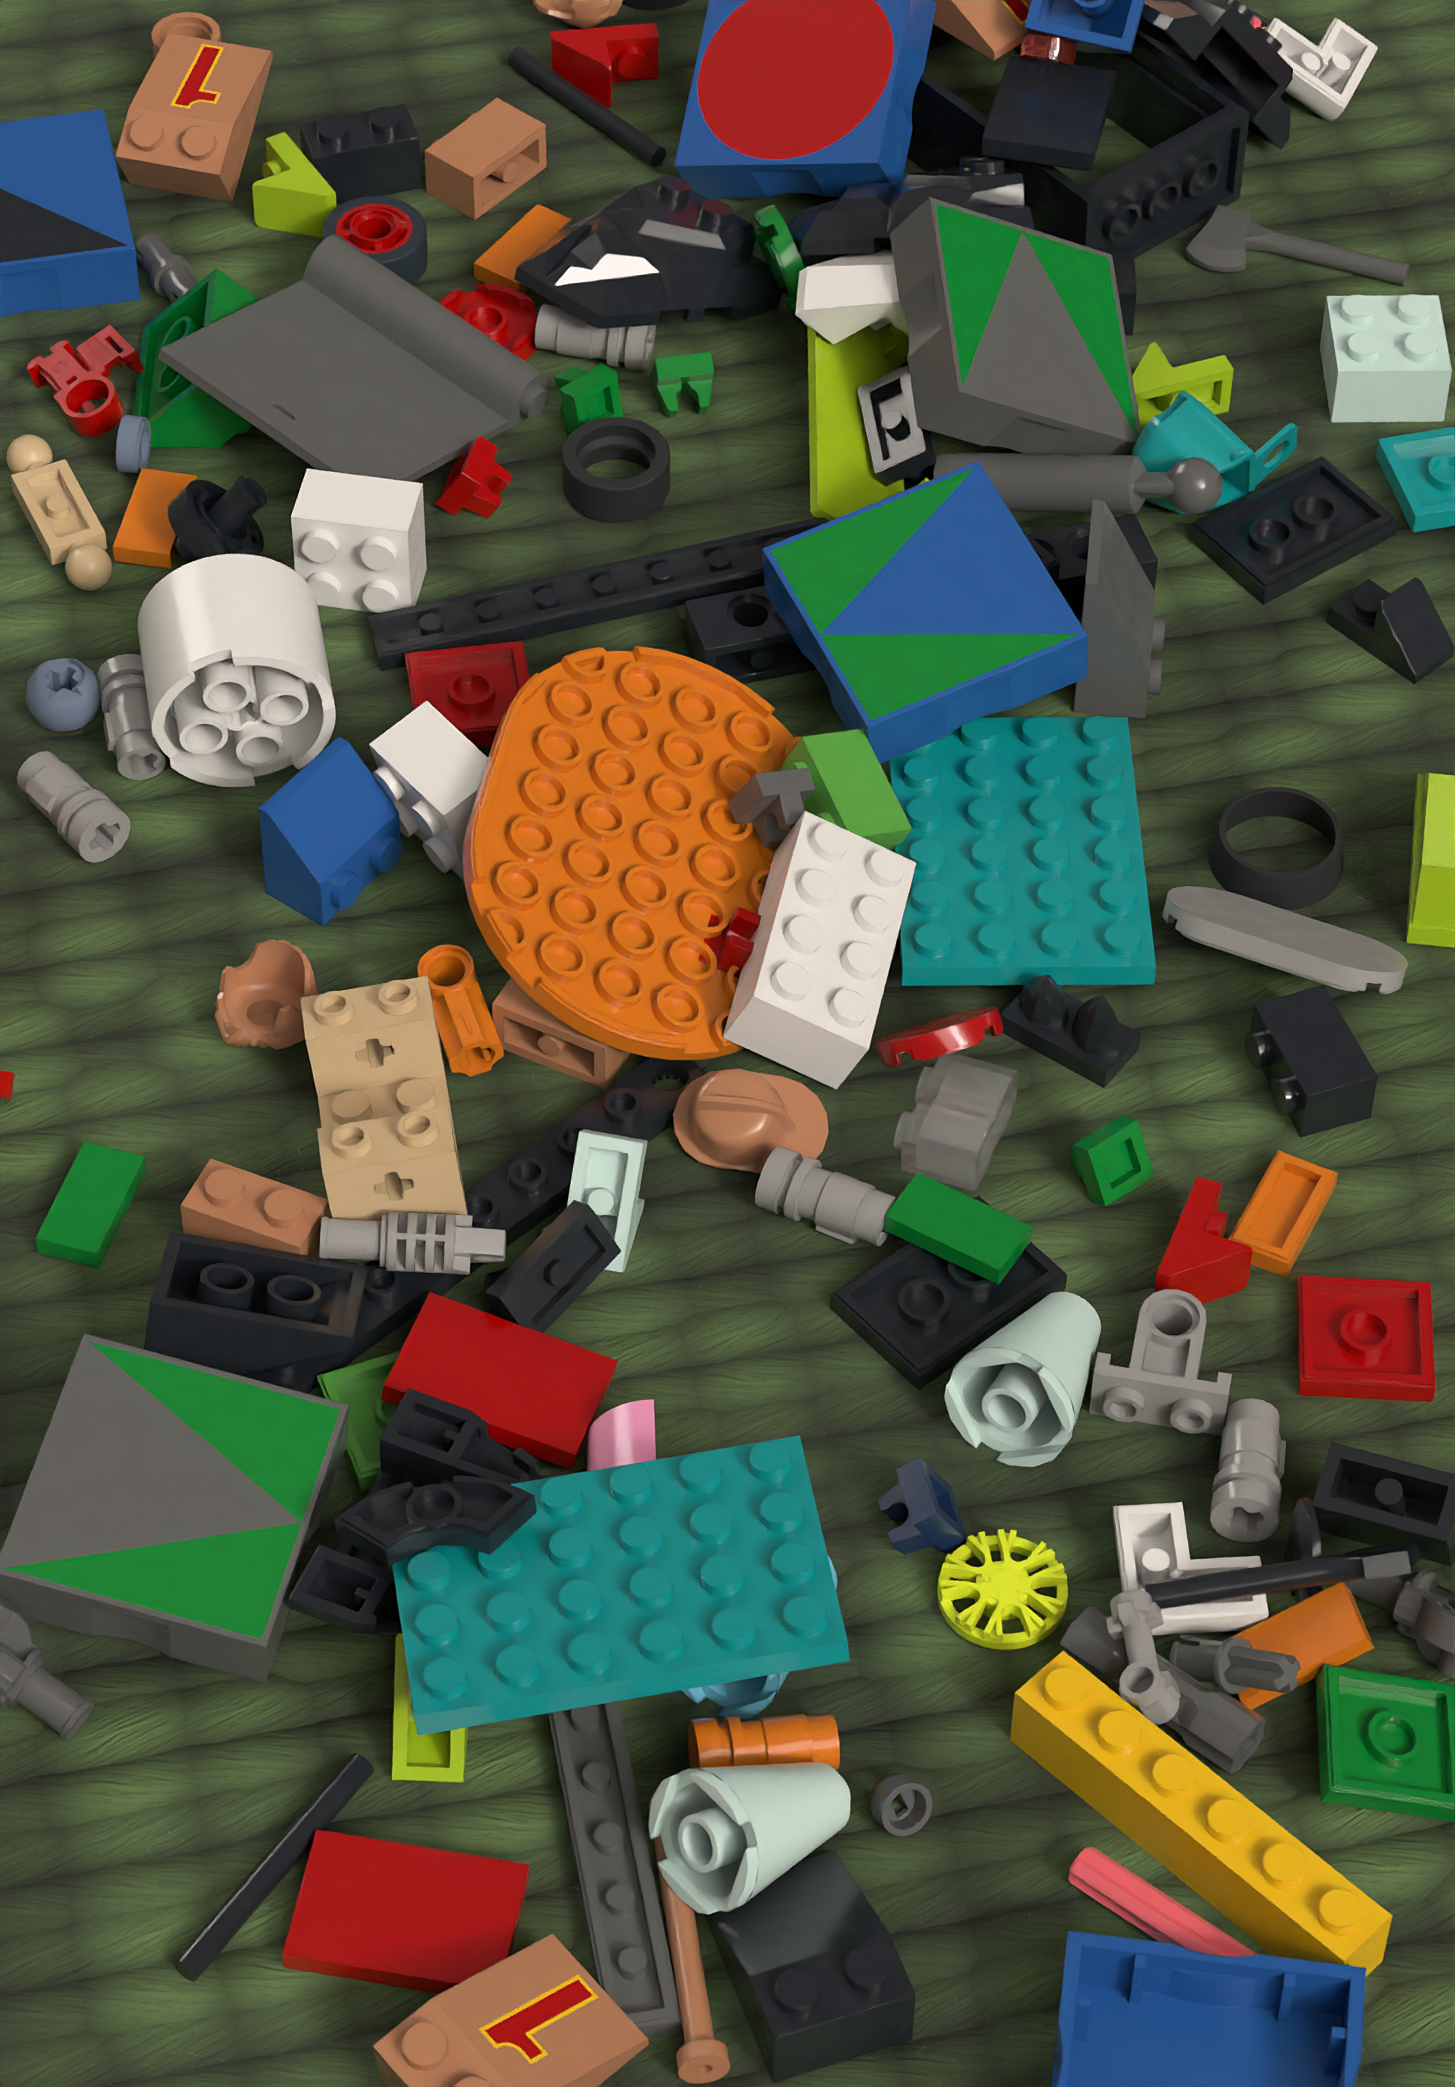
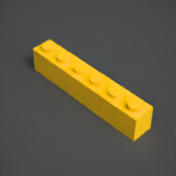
(1194, 1821)

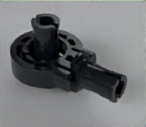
(217, 520)

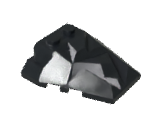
(1228, 54)
(876, 209)
(651, 255)
(425, 1445)

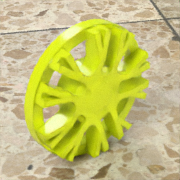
(1002, 1590)

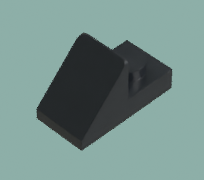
(1394, 627)

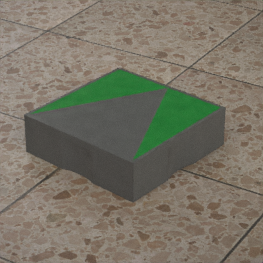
(1013, 335)
(172, 1506)

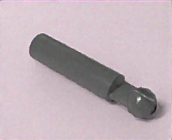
(1076, 480)

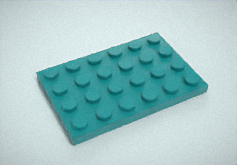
(1024, 855)
(625, 1590)

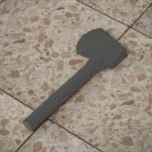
(1232, 232)

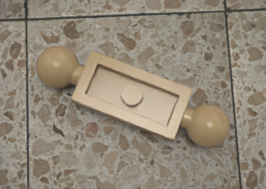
(59, 512)

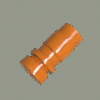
(763, 1741)

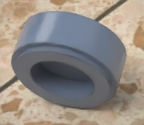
(133, 444)

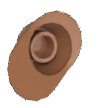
(743, 1115)

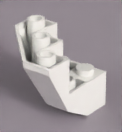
(850, 295)

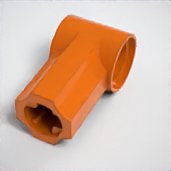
(460, 1010)

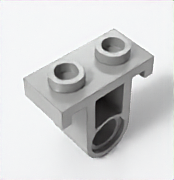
(1163, 1371)

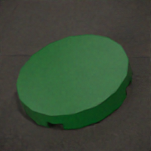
(779, 251)

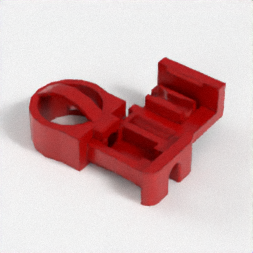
(83, 379)

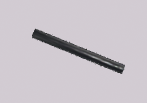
(587, 107)
(273, 1868)

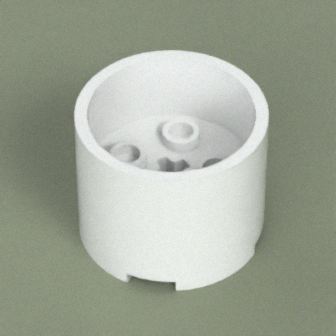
(235, 669)

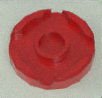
(498, 313)
(940, 1035)

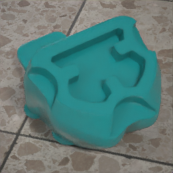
(1194, 431)

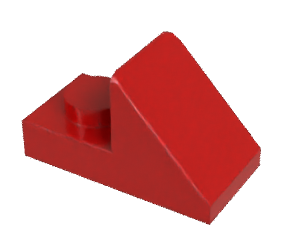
(605, 55)
(1198, 1255)

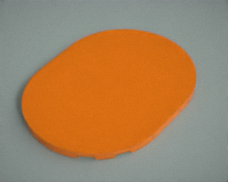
(616, 841)

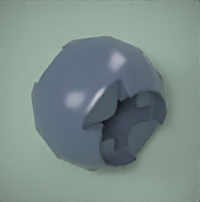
(63, 694)

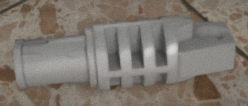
(414, 1242)

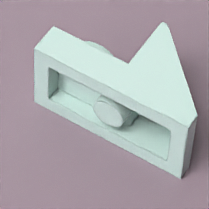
(609, 1180)

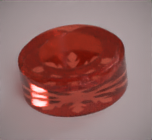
(1048, 49)

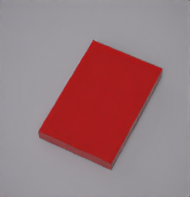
(516, 1379)
(403, 1913)

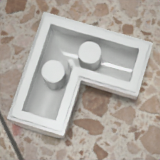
(1327, 72)
(1155, 1549)

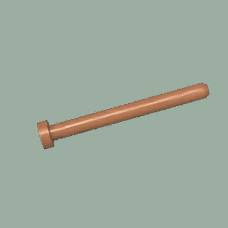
(702, 2056)

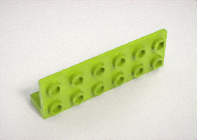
(838, 441)

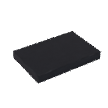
(1049, 113)
(1293, 530)
(933, 1312)

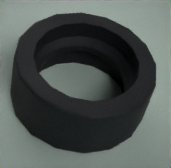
(620, 498)

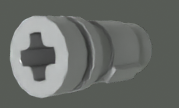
(572, 336)
(128, 718)
(82, 814)
(832, 1200)
(1249, 1474)

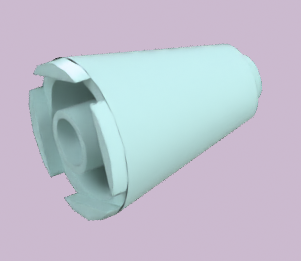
(1027, 1381)
(742, 1827)

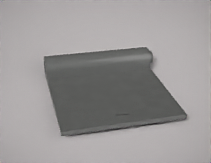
(360, 370)

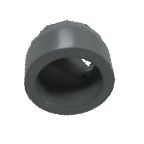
(911, 1795)

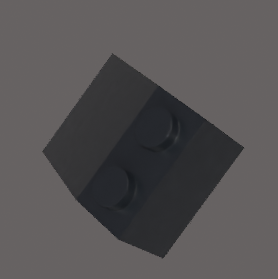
(250, 1305)
(814, 1970)

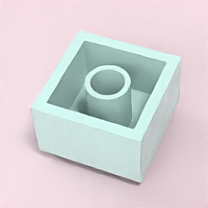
(1385, 358)

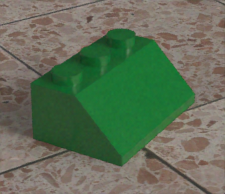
(177, 408)

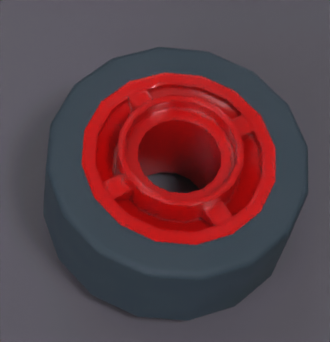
(385, 231)

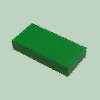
(91, 1204)
(958, 1228)

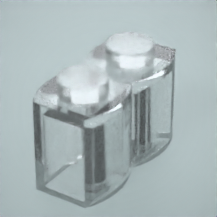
(956, 1120)

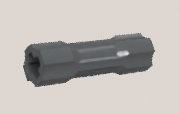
(1205, 1717)

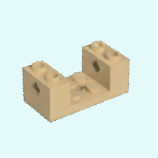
(383, 1102)

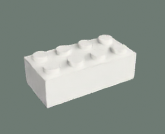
(820, 950)

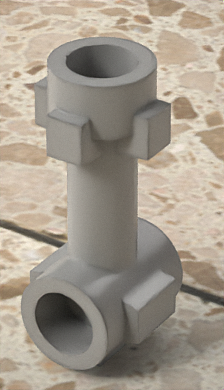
(1142, 1683)

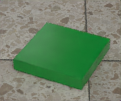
(1386, 1742)

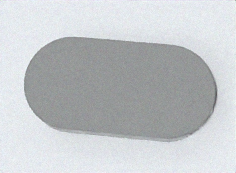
(1284, 939)

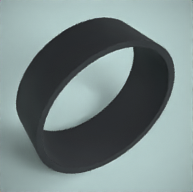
(1274, 888)

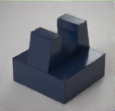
(930, 1510)

